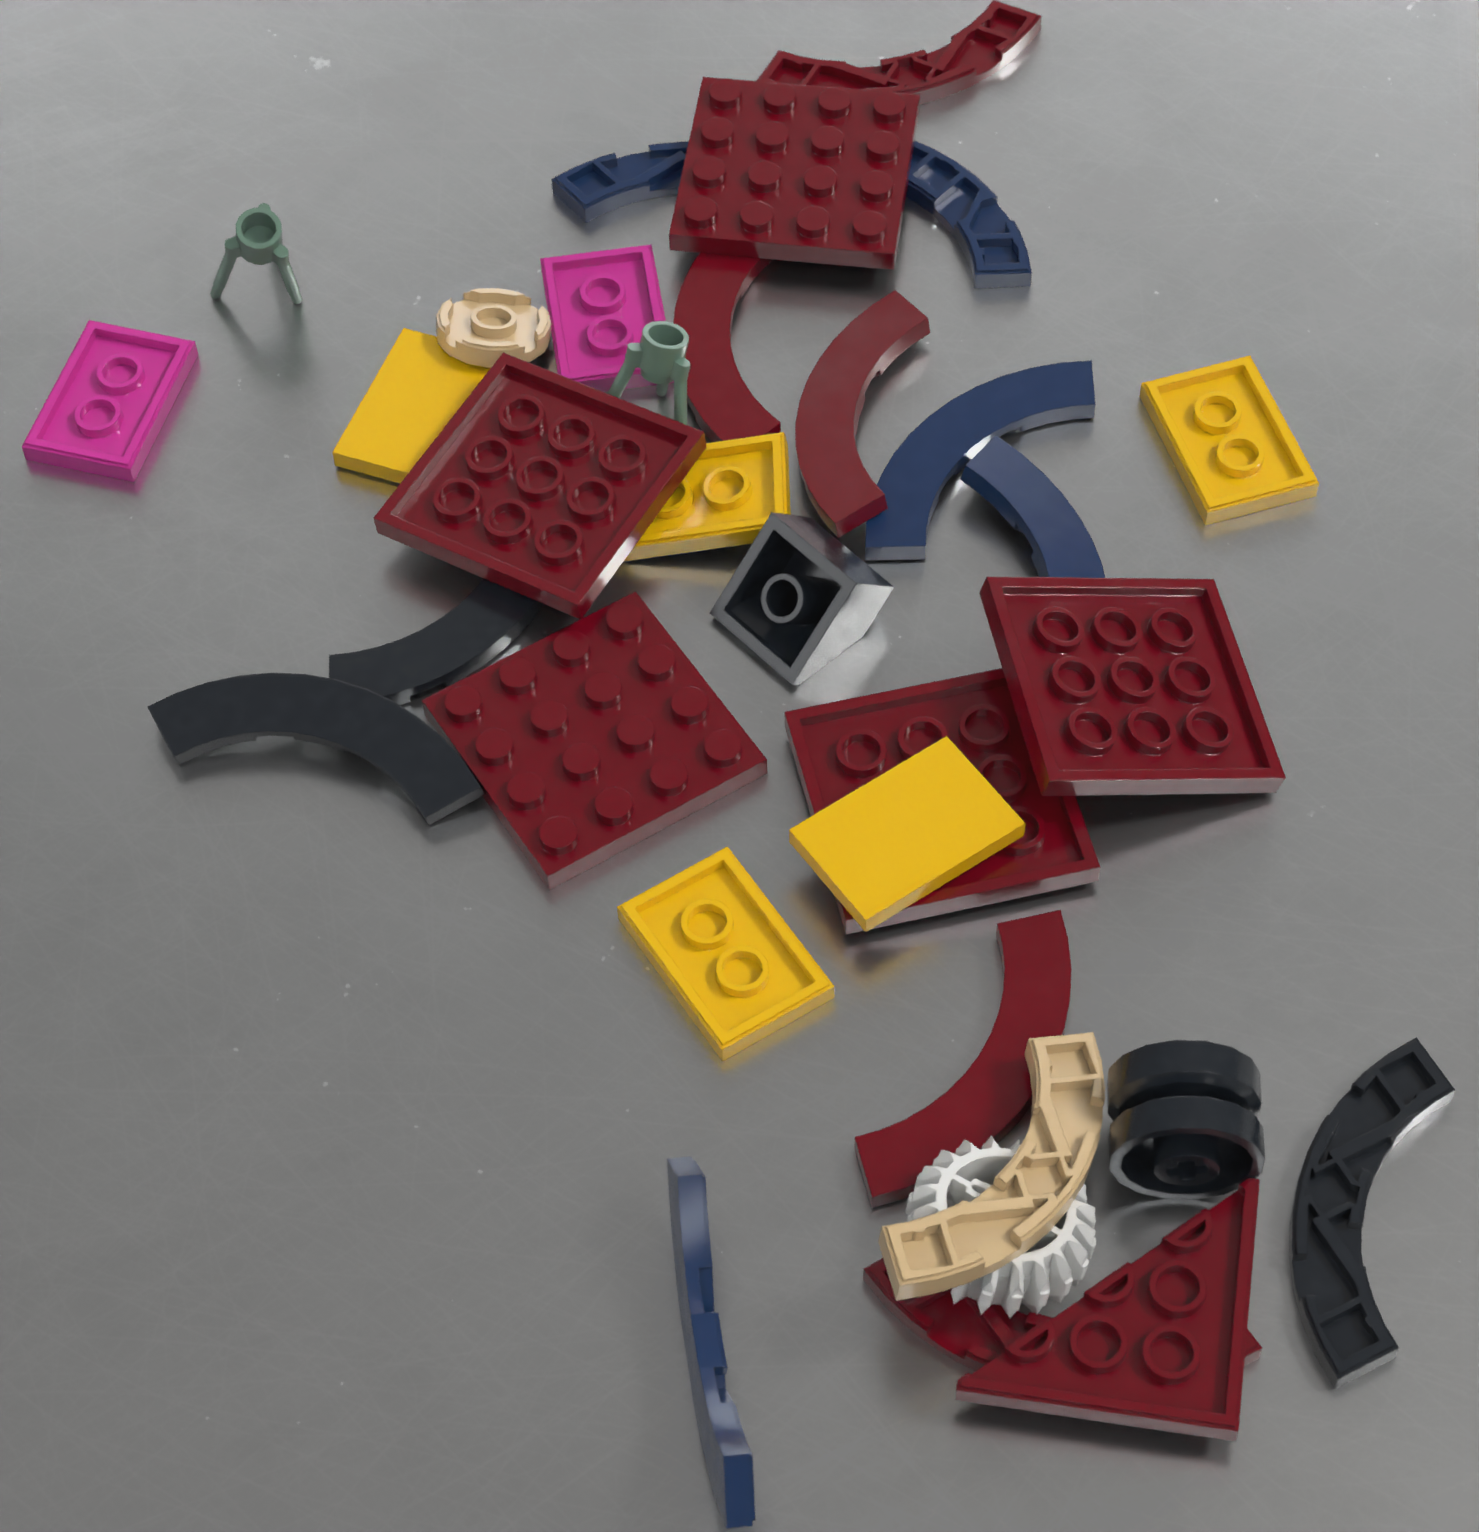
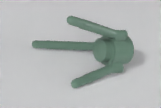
(258, 242)
(660, 361)

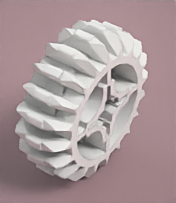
(1039, 1273)

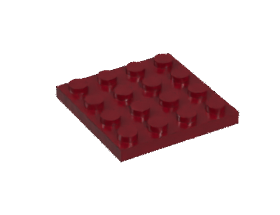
(796, 173)
(541, 484)
(1129, 686)
(862, 737)
(594, 739)

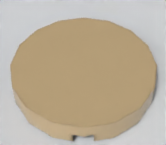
(492, 324)

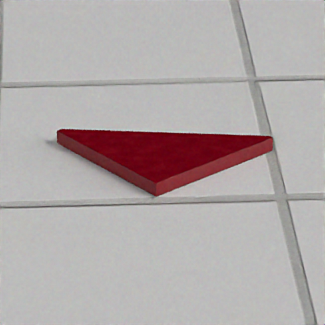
(1148, 1342)

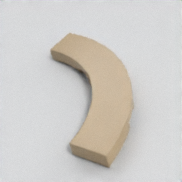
(1026, 1194)

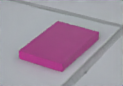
(598, 308)
(110, 401)

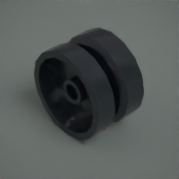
(1184, 1119)

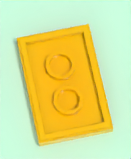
(405, 407)
(1228, 440)
(722, 498)
(906, 833)
(725, 953)

